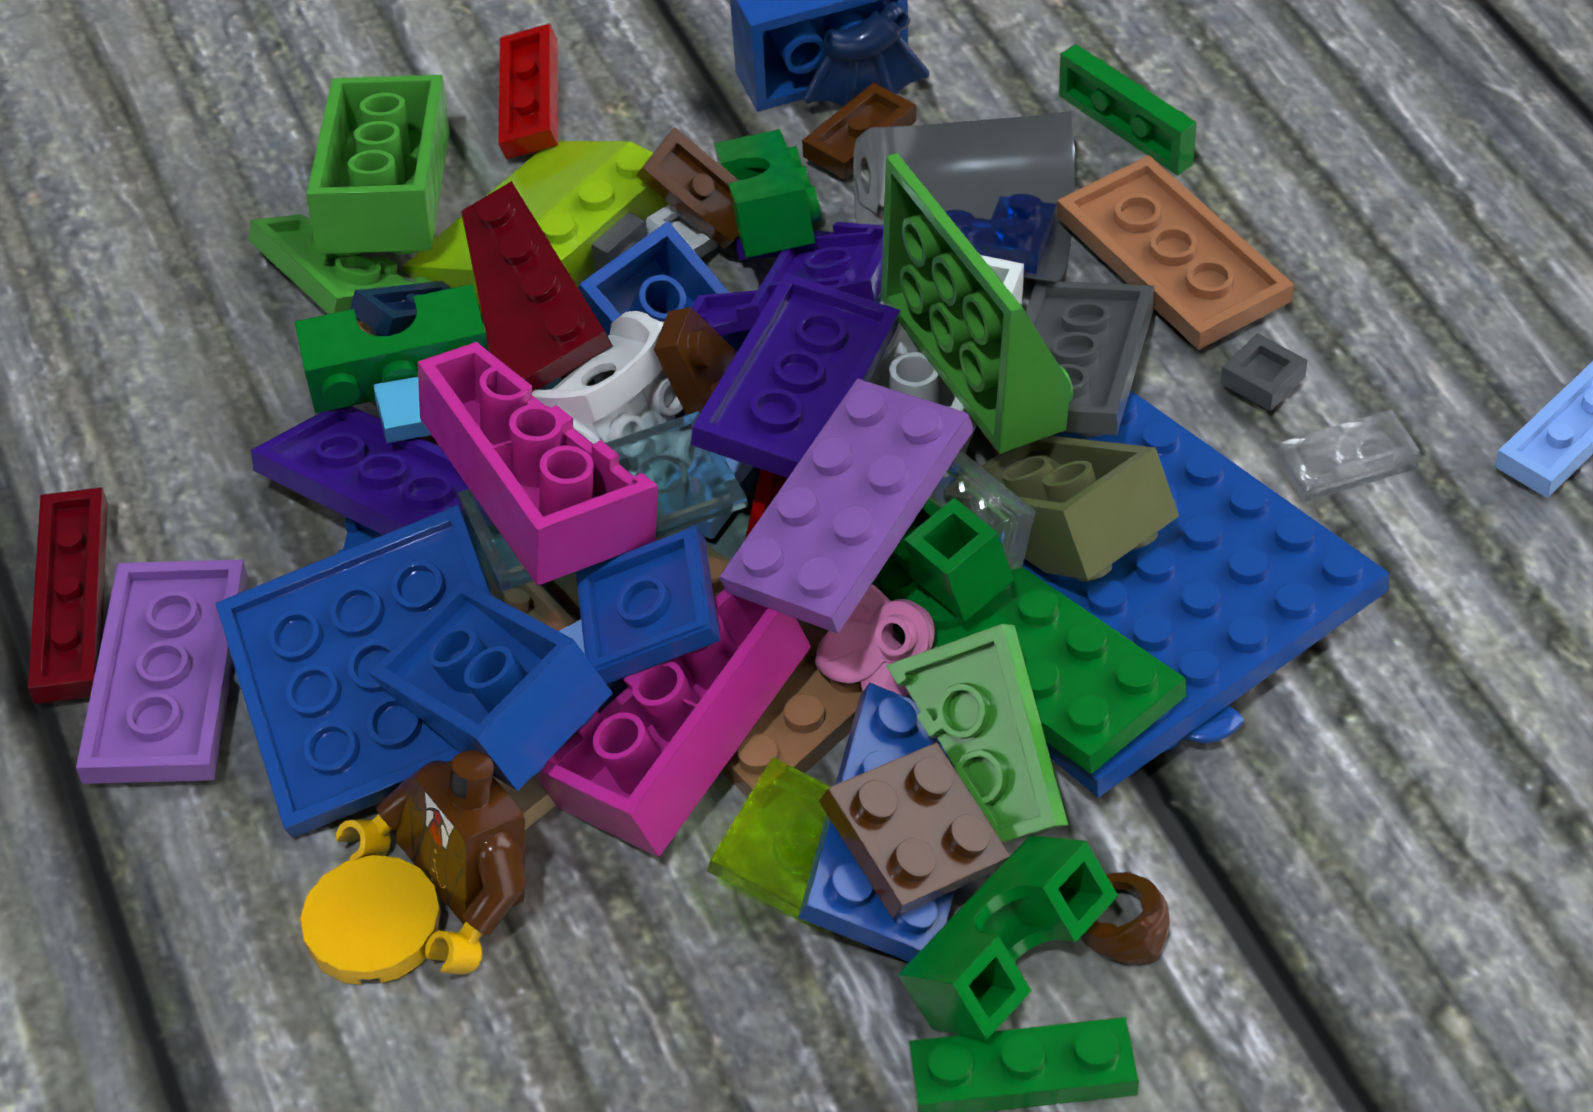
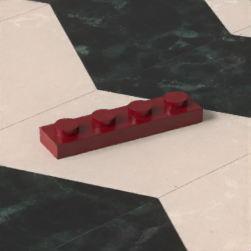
(68, 594)

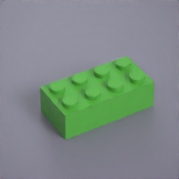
(379, 165)

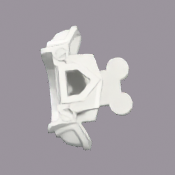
(629, 384)

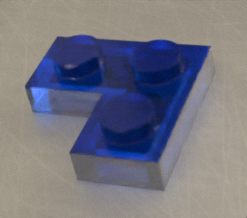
(1015, 232)

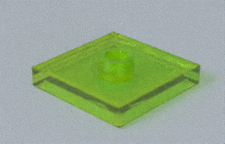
(774, 839)

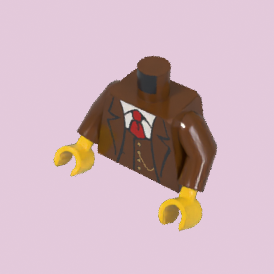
(464, 839)

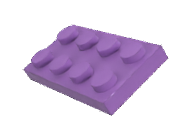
(847, 505)
(161, 674)

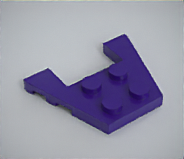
(838, 259)

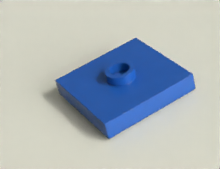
(648, 605)

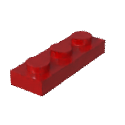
(528, 91)

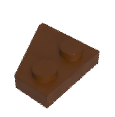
(692, 357)

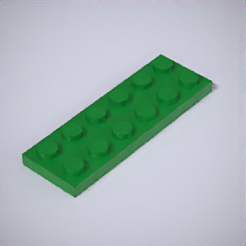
(1085, 676)

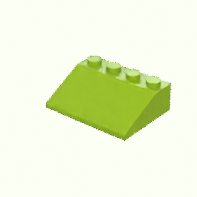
(573, 195)

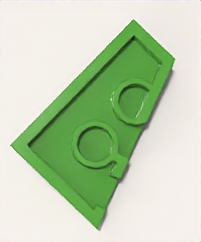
(323, 277)
(987, 721)

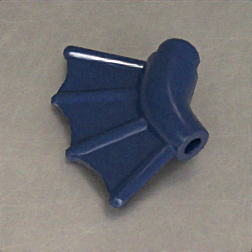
(864, 56)

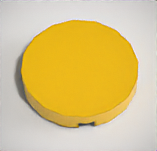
(370, 919)

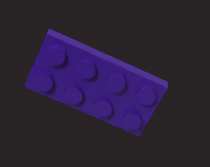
(793, 373)
(350, 468)

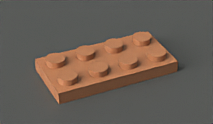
(1167, 238)

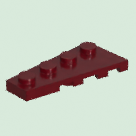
(525, 294)

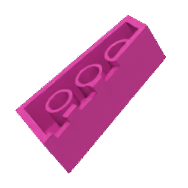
(529, 469)

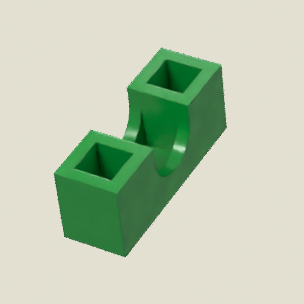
(773, 193)
(346, 361)
(954, 557)
(968, 970)

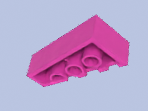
(675, 728)

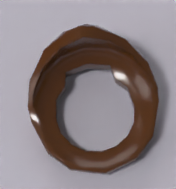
(1139, 939)

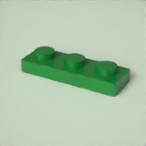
(1127, 109)
(1024, 1067)

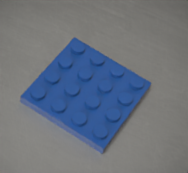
(306, 659)

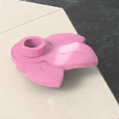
(869, 642)

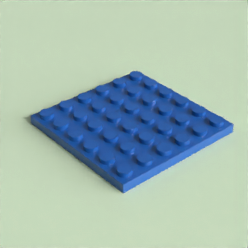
(1219, 590)

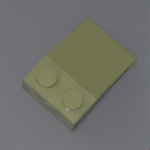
(1088, 501)

